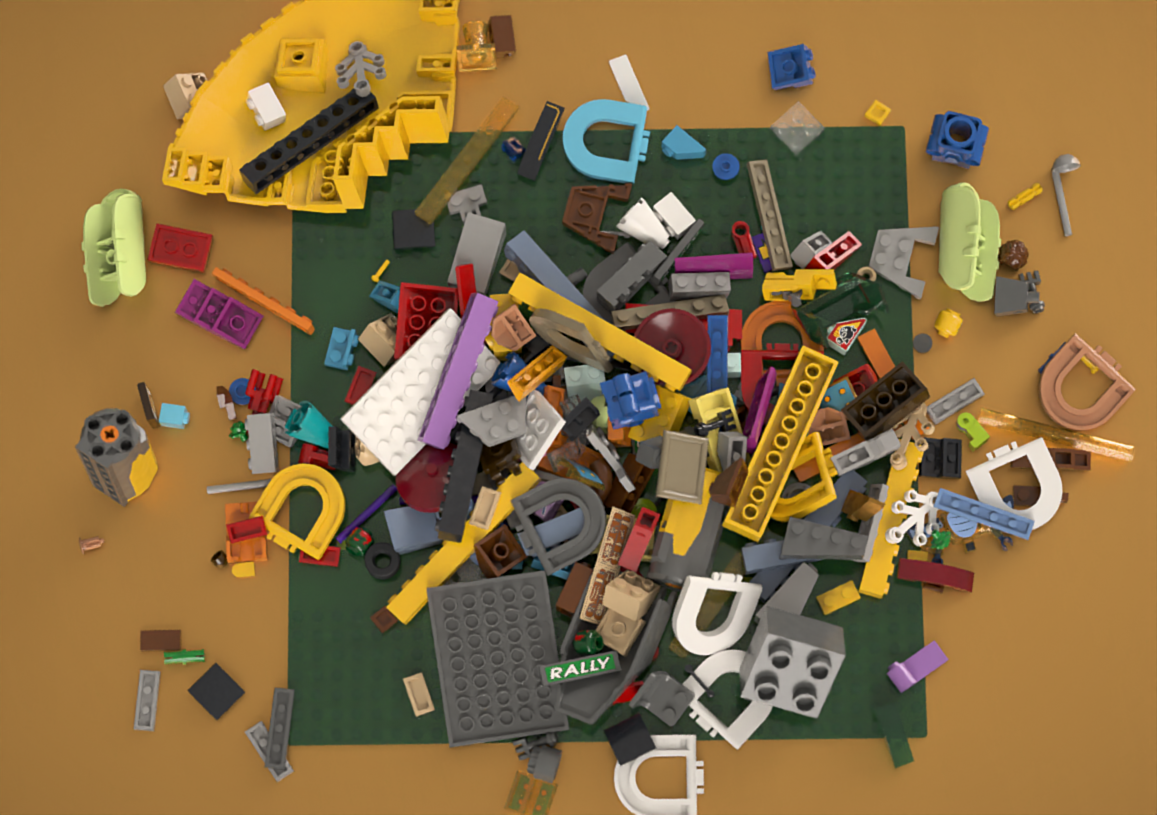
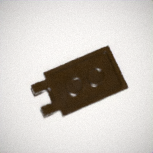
(500, 457)

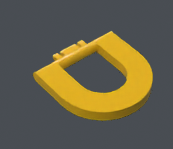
(815, 496)
(328, 521)

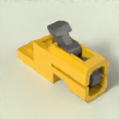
(797, 287)

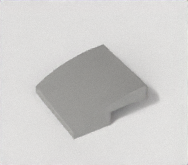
(282, 408)

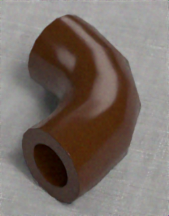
(604, 472)

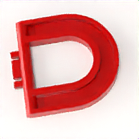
(752, 369)

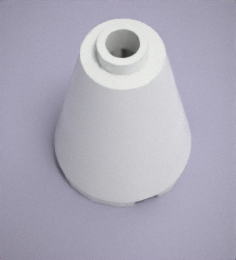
(644, 225)

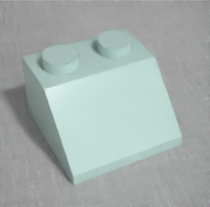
(584, 381)

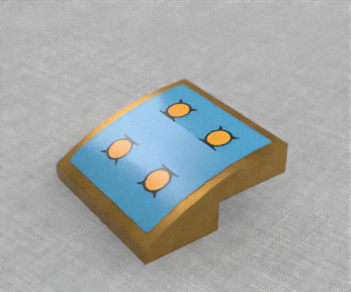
(838, 395)

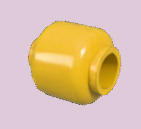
(948, 323)

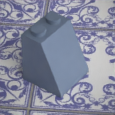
(412, 529)

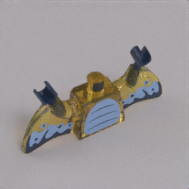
(961, 531)

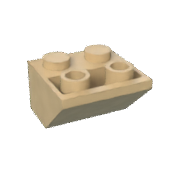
(181, 90)
(380, 339)
(630, 595)

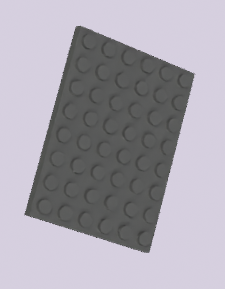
(489, 655)

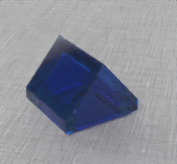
(513, 148)

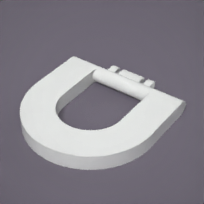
(1045, 472)
(734, 626)
(747, 722)
(666, 746)

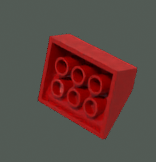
(418, 310)

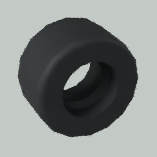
(373, 552)

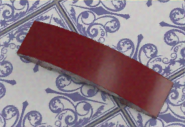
(935, 574)

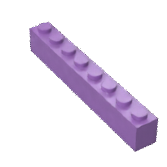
(458, 370)

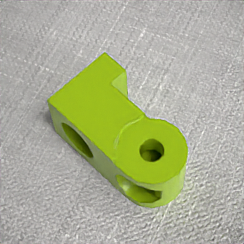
(974, 431)

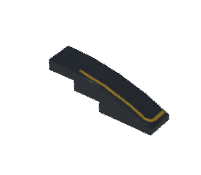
(541, 140)

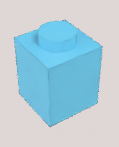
(173, 416)

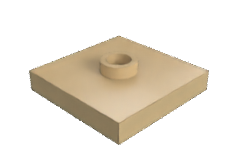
(619, 631)

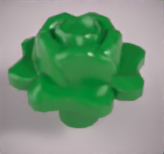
(238, 431)
(940, 539)

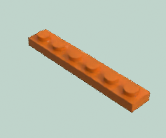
(257, 296)

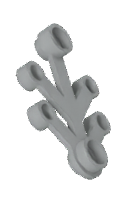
(357, 52)

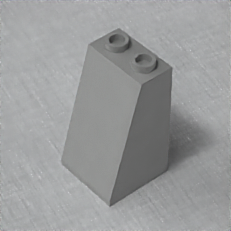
(480, 246)
(794, 592)

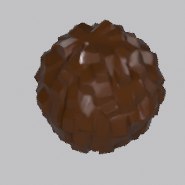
(1013, 254)

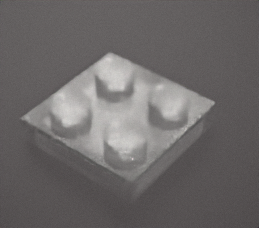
(797, 128)

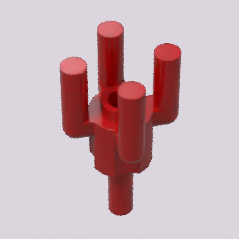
(262, 397)

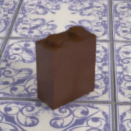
(574, 589)

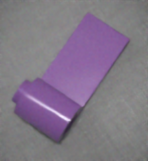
(917, 666)

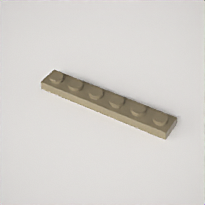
(769, 215)
(700, 307)

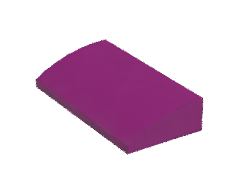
(738, 265)
(759, 408)

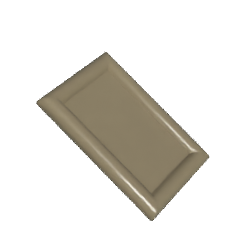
(682, 467)

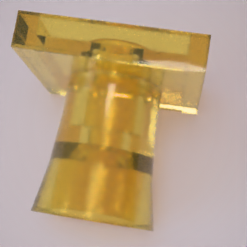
(476, 52)

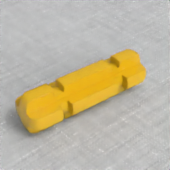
(1024, 196)

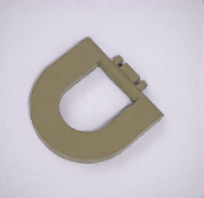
(549, 323)

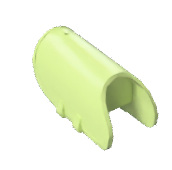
(968, 242)
(114, 247)

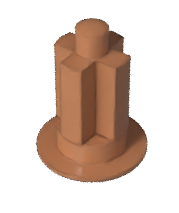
(90, 543)

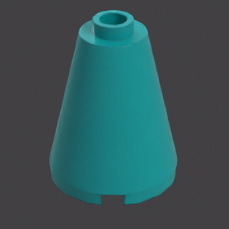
(308, 425)

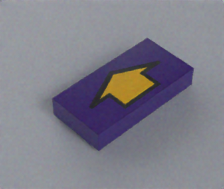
(762, 253)

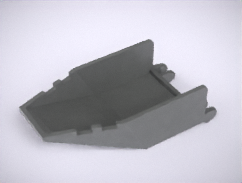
(592, 696)

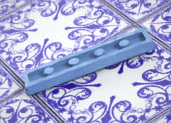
(984, 514)

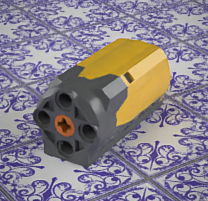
(116, 454)
(687, 539)

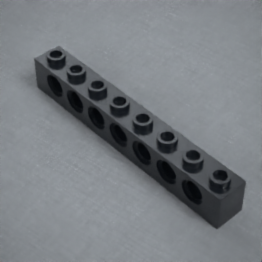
(307, 140)

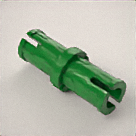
(184, 656)

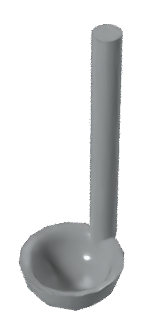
(1063, 164)

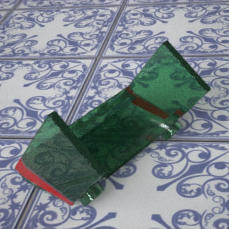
(829, 306)

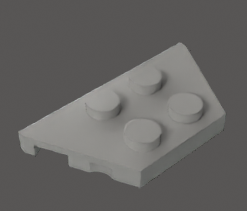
(497, 421)

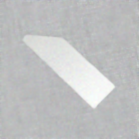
(627, 81)

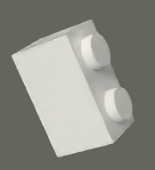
(266, 106)
(673, 216)

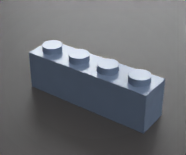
(558, 530)
(766, 557)

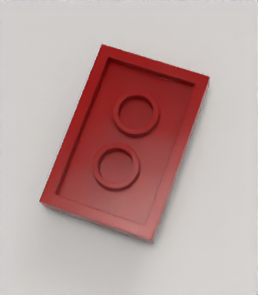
(180, 248)

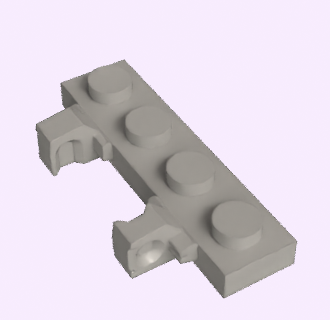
(870, 527)

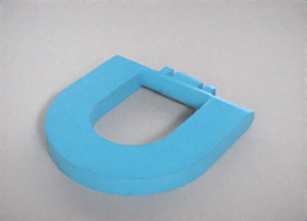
(606, 111)

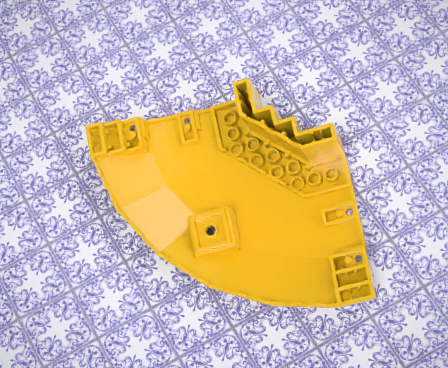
(412, 100)

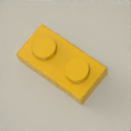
(838, 597)

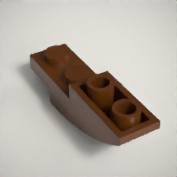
(1063, 459)

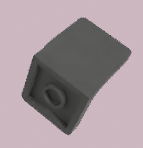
(663, 697)

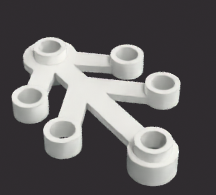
(917, 516)

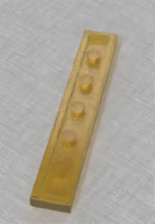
(711, 604)

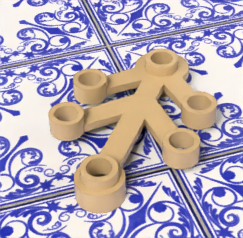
(910, 430)

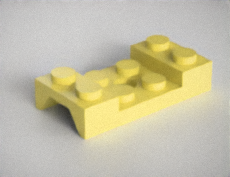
(705, 410)

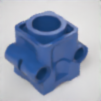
(947, 150)
(630, 399)

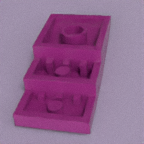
(219, 314)

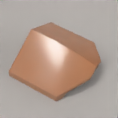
(511, 329)
(830, 425)

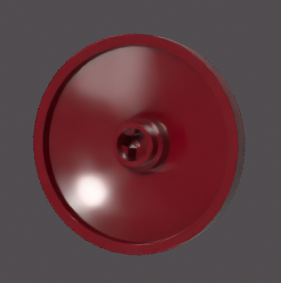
(679, 337)
(424, 478)

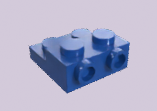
(791, 67)

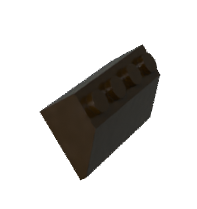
(886, 402)

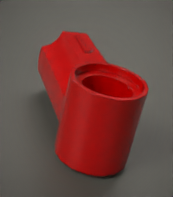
(743, 242)
(314, 455)

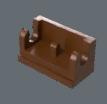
(502, 35)

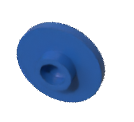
(725, 166)
(237, 391)

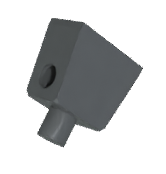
(1013, 296)

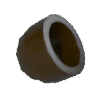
(219, 559)

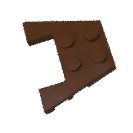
(586, 211)

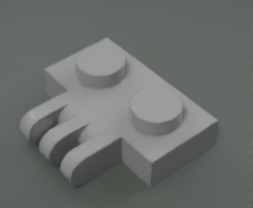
(467, 201)

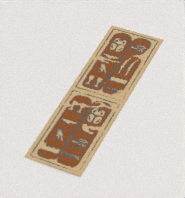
(606, 566)

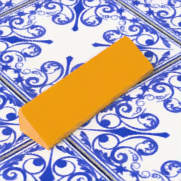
(536, 372)

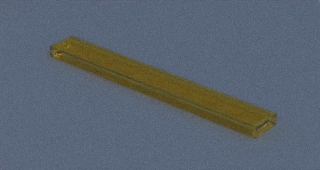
(467, 160)
(1056, 434)

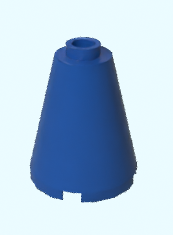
(509, 369)

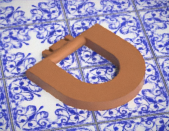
(1058, 368)

